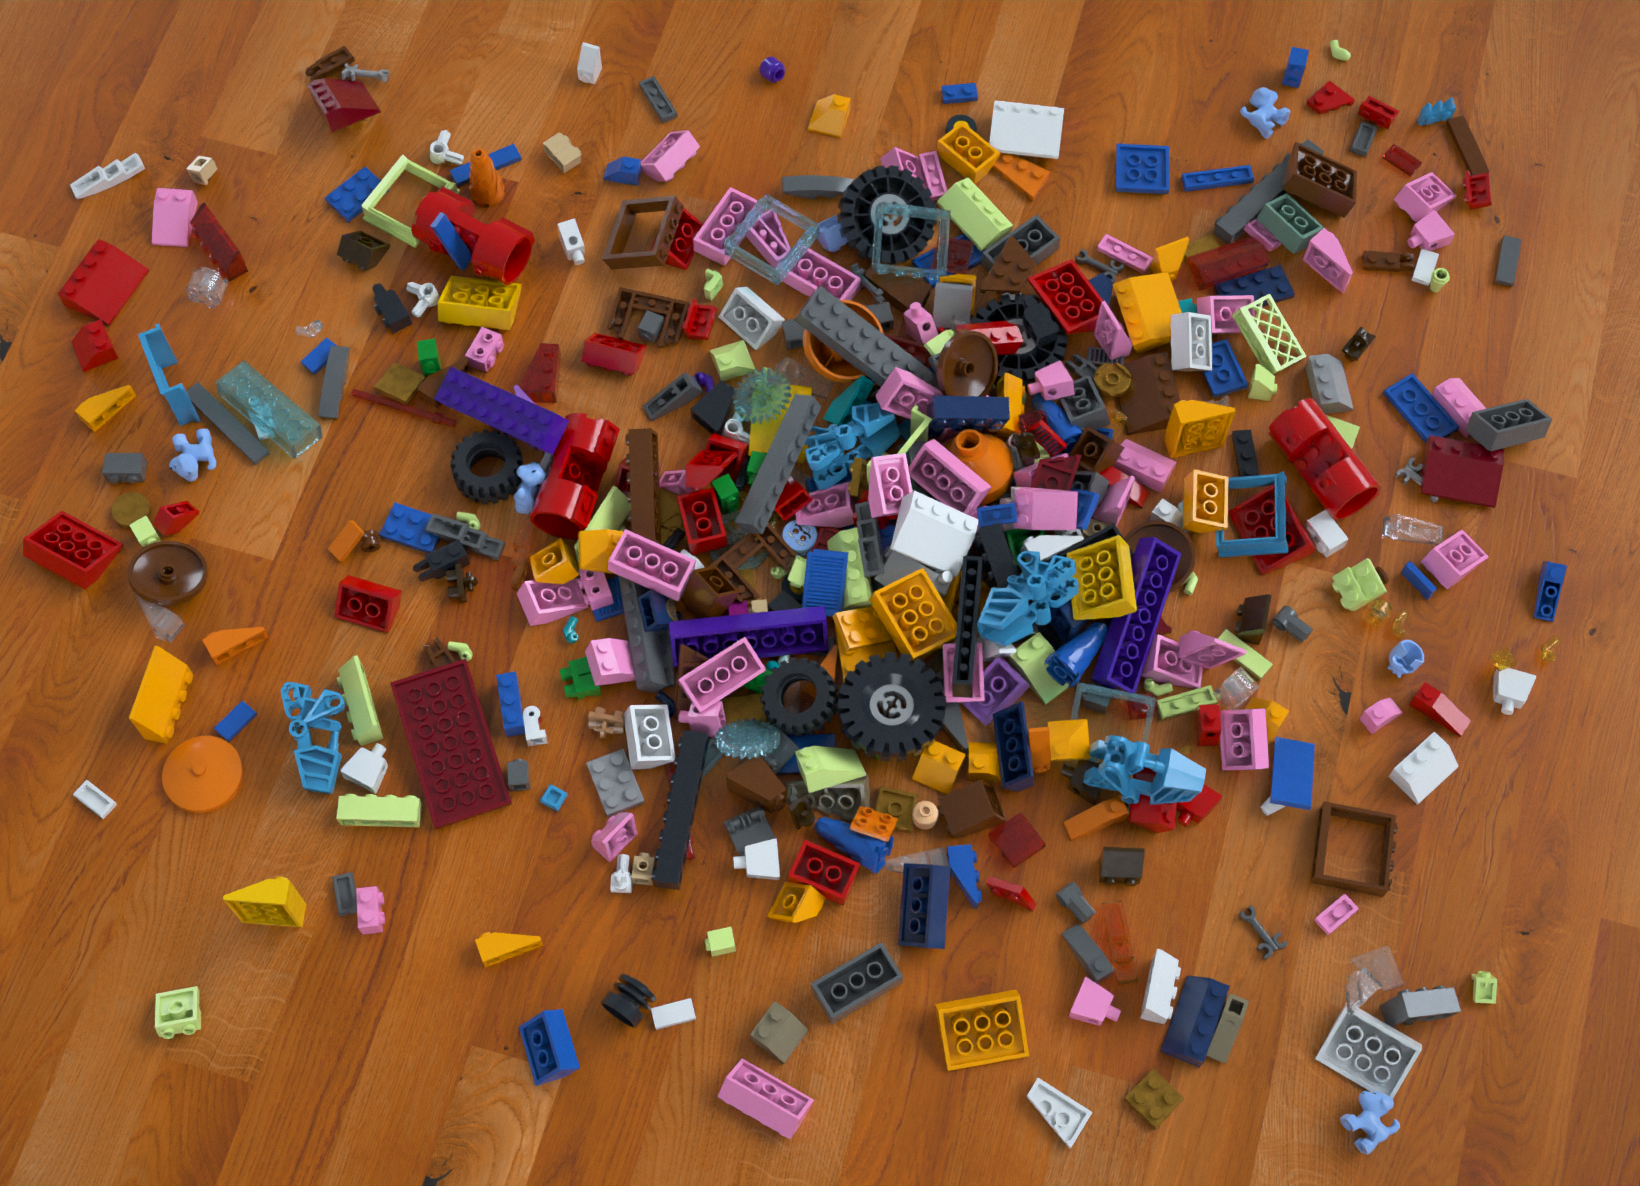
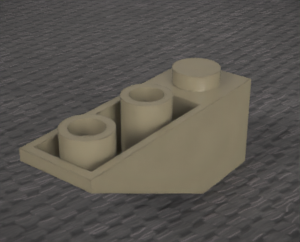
(1227, 1028)

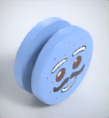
(799, 537)

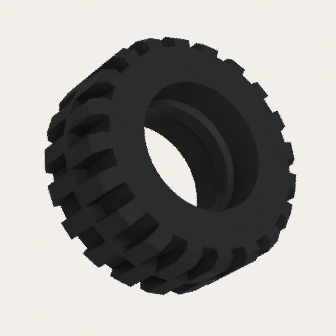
(481, 446)
(784, 677)

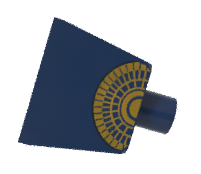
(657, 611)

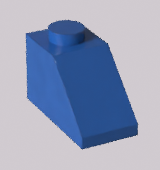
(624, 170)

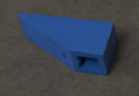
(1549, 590)
(961, 863)

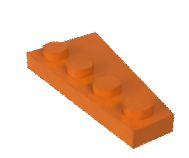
(1022, 173)

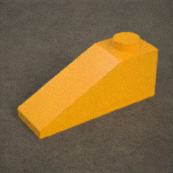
(102, 407)
(502, 946)

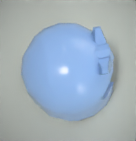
(1405, 658)

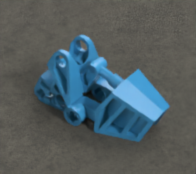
(826, 448)
(1007, 612)
(316, 764)
(1176, 776)

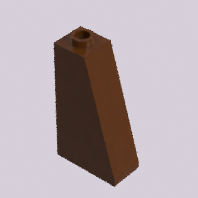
(899, 290)

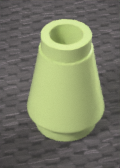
(1438, 279)

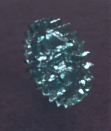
(770, 382)
(747, 738)

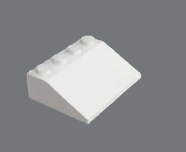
(1026, 129)
(933, 533)
(1369, 1052)

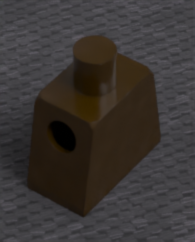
(1076, 783)

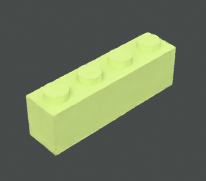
(379, 811)

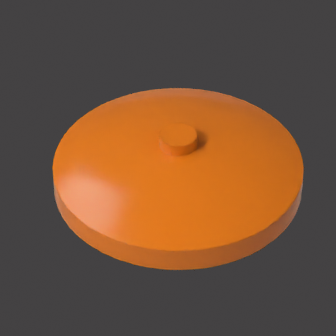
(202, 774)

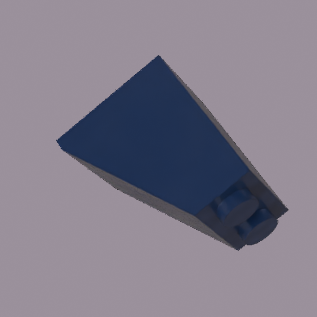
(1063, 622)

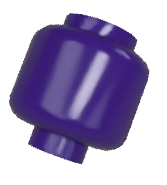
(772, 69)

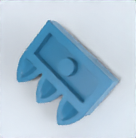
(1436, 113)

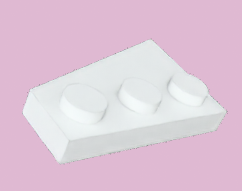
(1059, 1111)

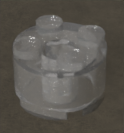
(206, 287)
(1236, 689)

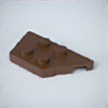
(1010, 270)
(687, 662)

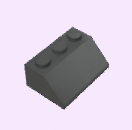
(1086, 405)

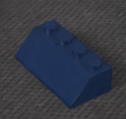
(1013, 748)
(924, 905)
(1195, 1019)

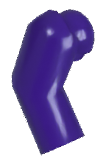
(704, 380)

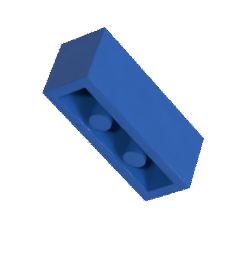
(511, 703)

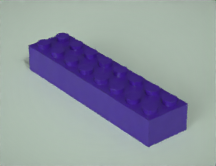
(501, 410)
(767, 632)
(1132, 634)

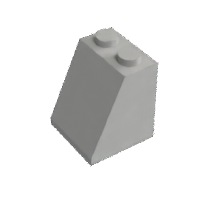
(949, 301)
(898, 566)

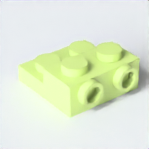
(1358, 585)
(177, 1012)

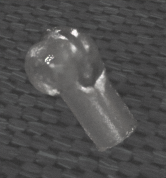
(311, 330)

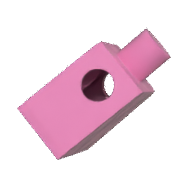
(1430, 233)
(919, 324)
(1052, 382)
(706, 721)
(1093, 1004)

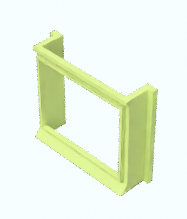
(387, 223)
(918, 432)

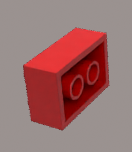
(702, 521)
(824, 871)

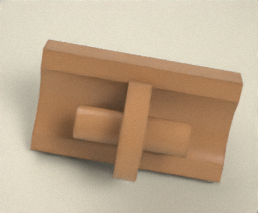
(606, 723)

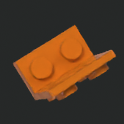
(874, 823)

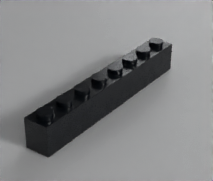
(967, 627)
(681, 810)

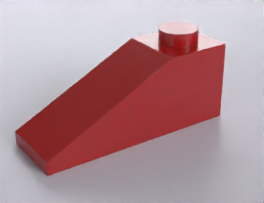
(1440, 709)

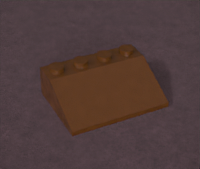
(1320, 180)
(1150, 394)

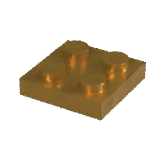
(859, 477)
(1154, 1099)

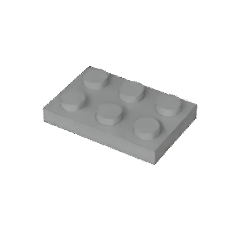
(615, 782)

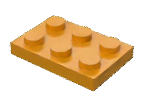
(861, 628)

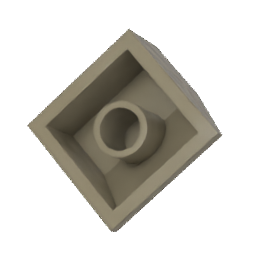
(778, 1032)

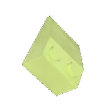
(1030, 662)
(828, 766)

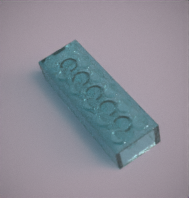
(269, 409)

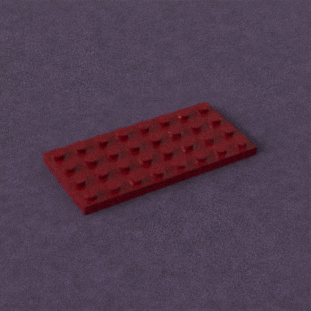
(450, 744)

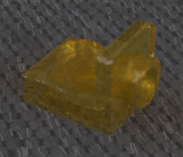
(1117, 422)
(1503, 659)

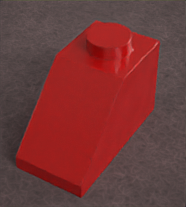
(174, 517)

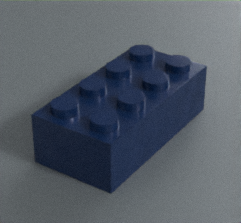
(968, 413)

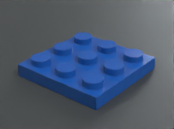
(1142, 168)

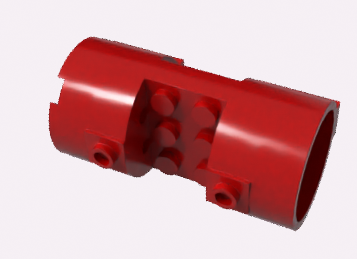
(496, 248)
(1324, 459)
(574, 477)

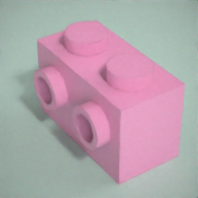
(484, 349)
(596, 589)
(370, 910)

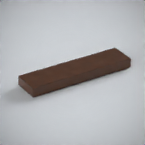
(1467, 145)

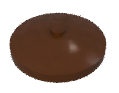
(967, 365)
(1175, 538)
(167, 573)

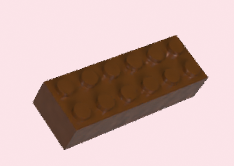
(644, 483)

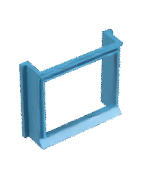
(161, 356)
(1258, 546)

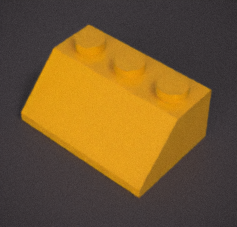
(967, 152)
(1011, 387)
(1205, 502)

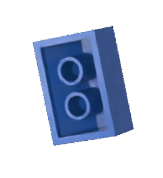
(549, 1046)

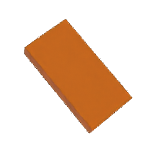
(346, 540)

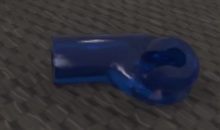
(666, 700)

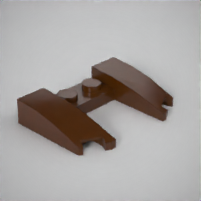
(630, 300)
(769, 542)

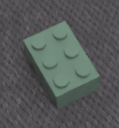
(1289, 223)

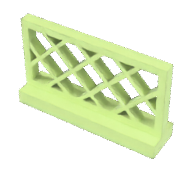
(1258, 341)

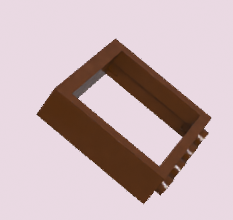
(614, 250)
(1388, 820)

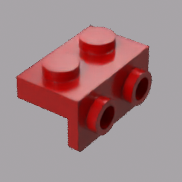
(1378, 112)
(1478, 190)
(699, 321)

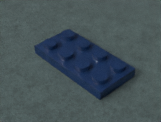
(1260, 283)

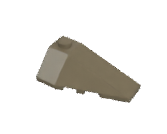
(839, 799)

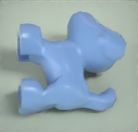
(1261, 118)
(186, 463)
(532, 478)
(1374, 1106)

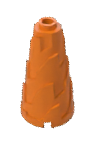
(484, 180)

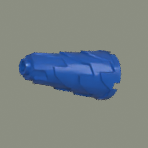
(1058, 422)
(1073, 658)
(860, 847)

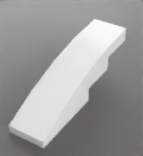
(107, 177)

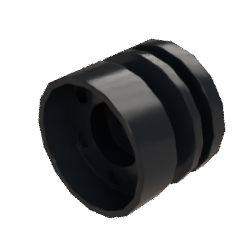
(625, 1004)

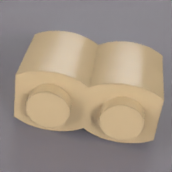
(562, 152)

